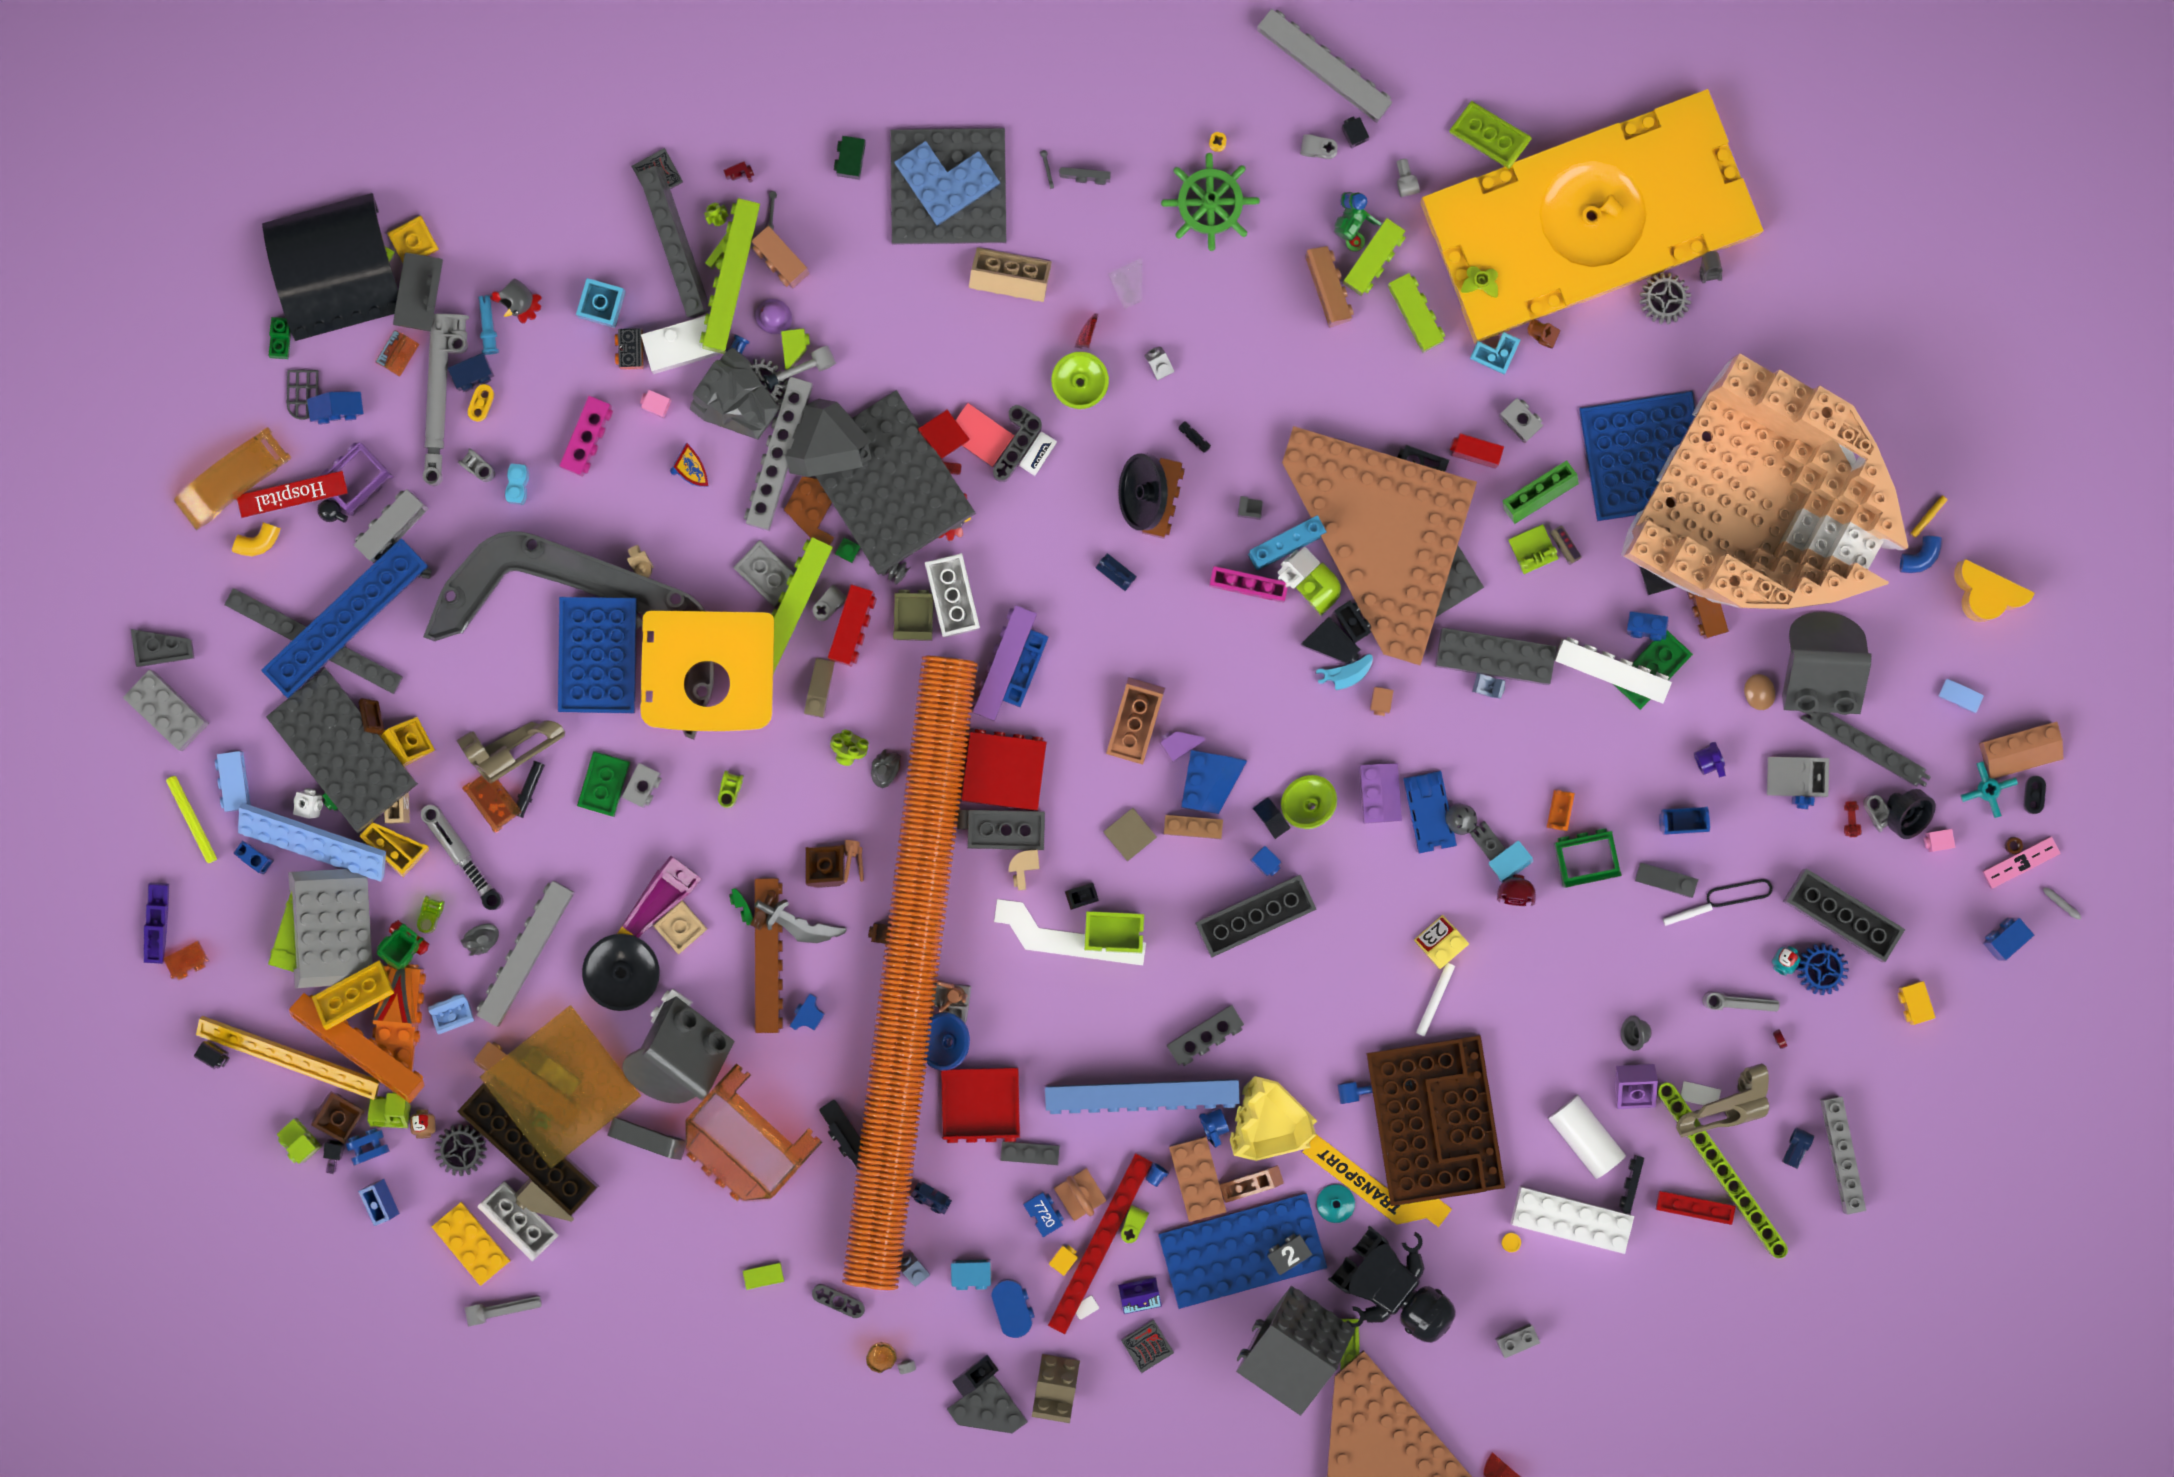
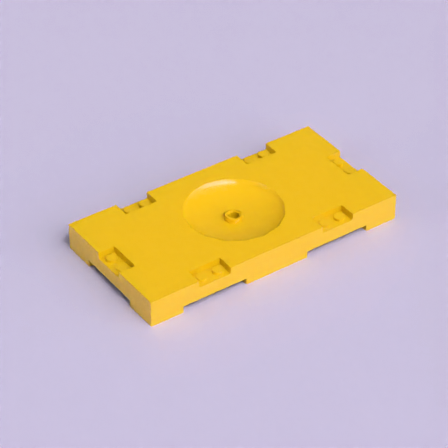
(1533, 227)

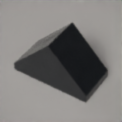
(1271, 818)
(1081, 896)

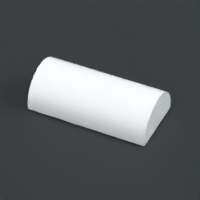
(952, 595)
(1587, 1137)
(521, 1226)

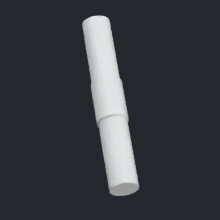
(1687, 914)

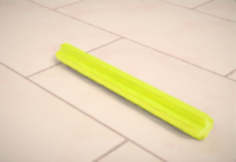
(191, 819)

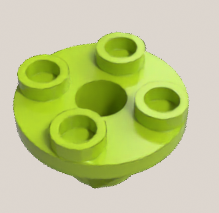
(848, 747)

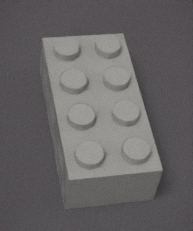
(390, 526)
(166, 710)

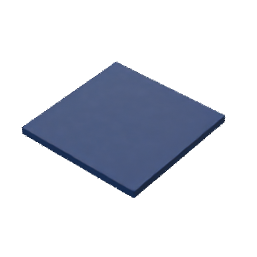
(1629, 448)

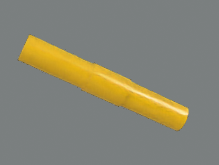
(1928, 516)

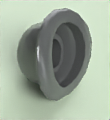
(1635, 1033)

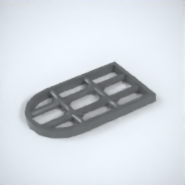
(297, 403)

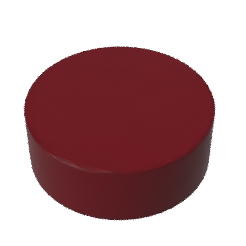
(1780, 1039)

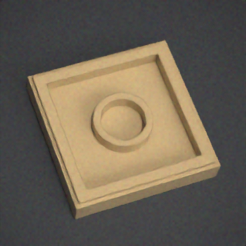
(680, 927)

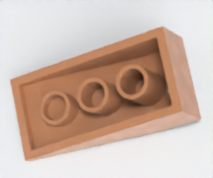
(1135, 720)

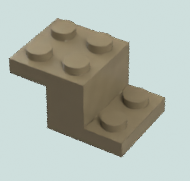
(1055, 1388)

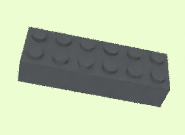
(1495, 656)
(1844, 915)
(1255, 916)

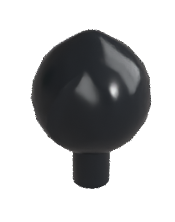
(330, 511)

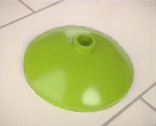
(1080, 366)
(1304, 794)

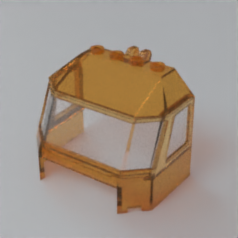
(742, 1145)

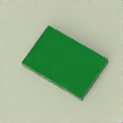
(603, 784)

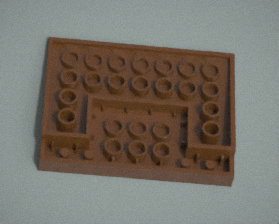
(1443, 1130)

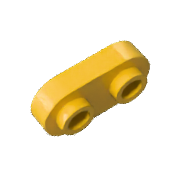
(481, 403)

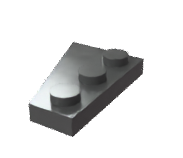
(159, 648)

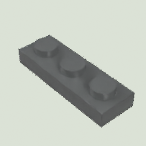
(1030, 1153)

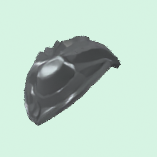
(885, 768)
(480, 939)

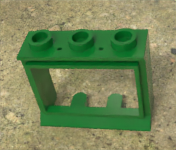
(1582, 839)

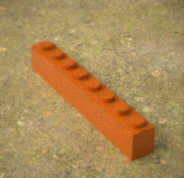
(360, 1050)

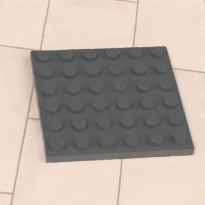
(977, 223)

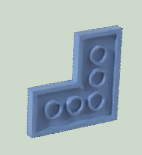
(943, 191)

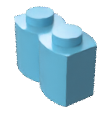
(516, 489)

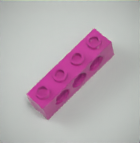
(592, 407)
(1248, 584)

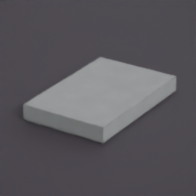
(764, 572)

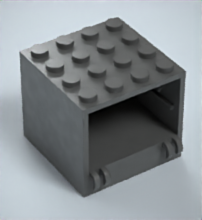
(1295, 1350)

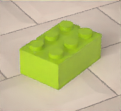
(1114, 932)

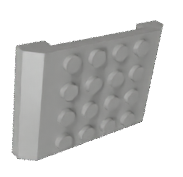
(330, 926)

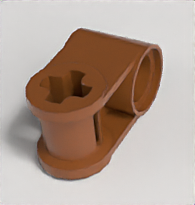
(1545, 334)

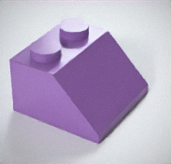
(1636, 1086)

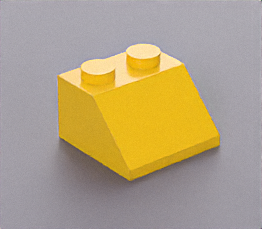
(408, 741)

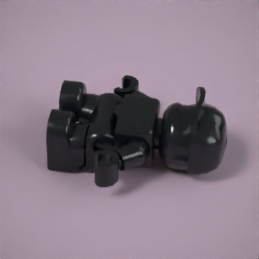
(1392, 1287)

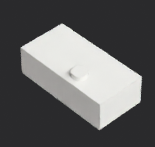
(676, 345)

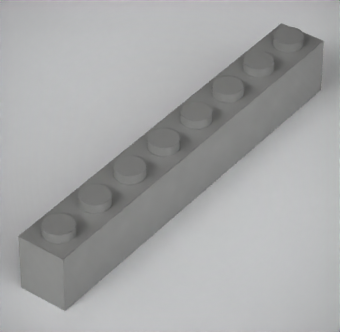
(1324, 65)
(525, 953)

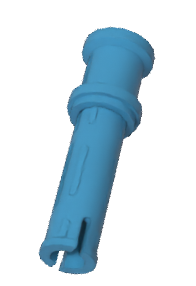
(488, 334)

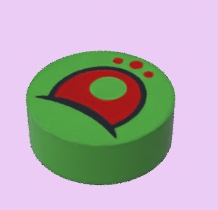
(1356, 243)

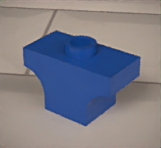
(807, 1014)

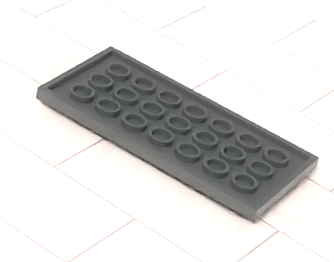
(331, 743)

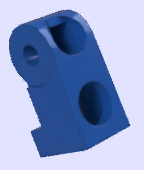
(253, 857)

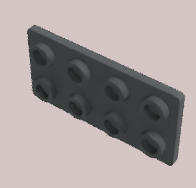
(417, 292)

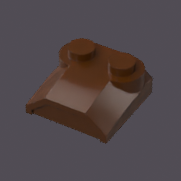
(825, 866)
(337, 1117)

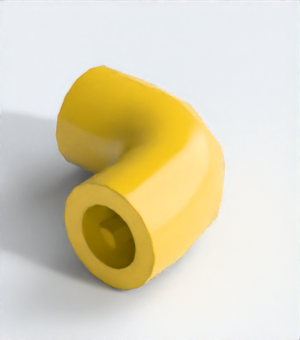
(256, 545)

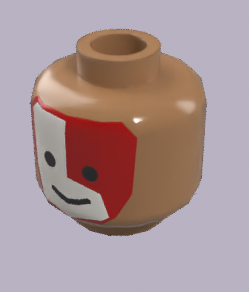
(422, 1124)

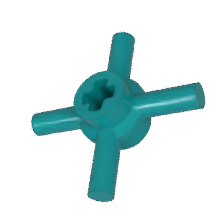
(1984, 784)

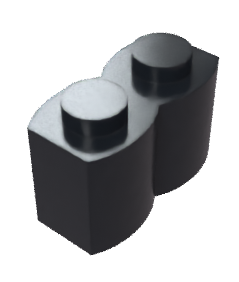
(212, 1055)

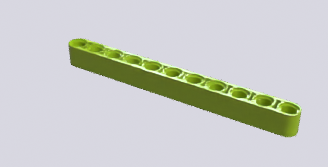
(1729, 1176)

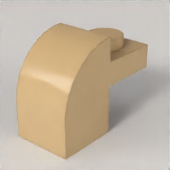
(1021, 862)

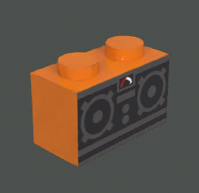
(629, 349)

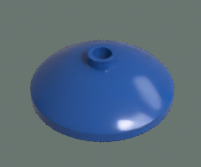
(944, 1029)

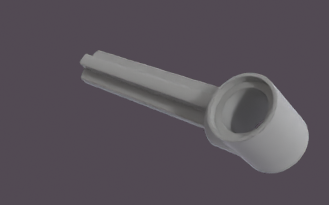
(1740, 1002)
(478, 1313)

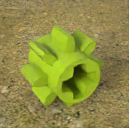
(716, 214)

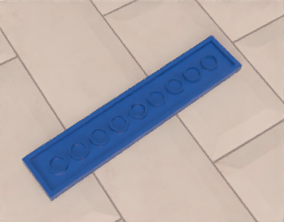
(344, 618)

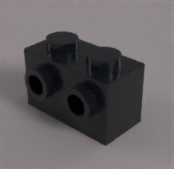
(1352, 622)

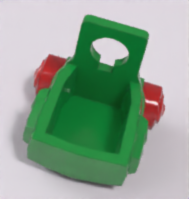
(401, 946)

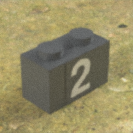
(1289, 1253)

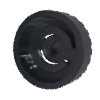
(1915, 808)

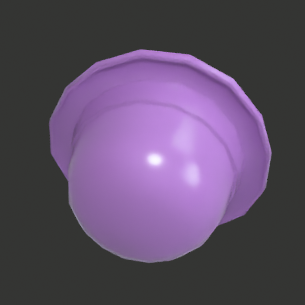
(773, 316)

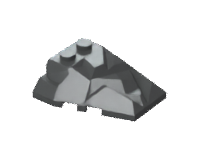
(734, 397)

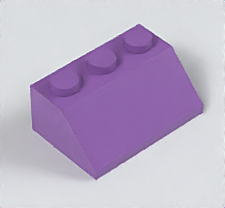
(1380, 793)

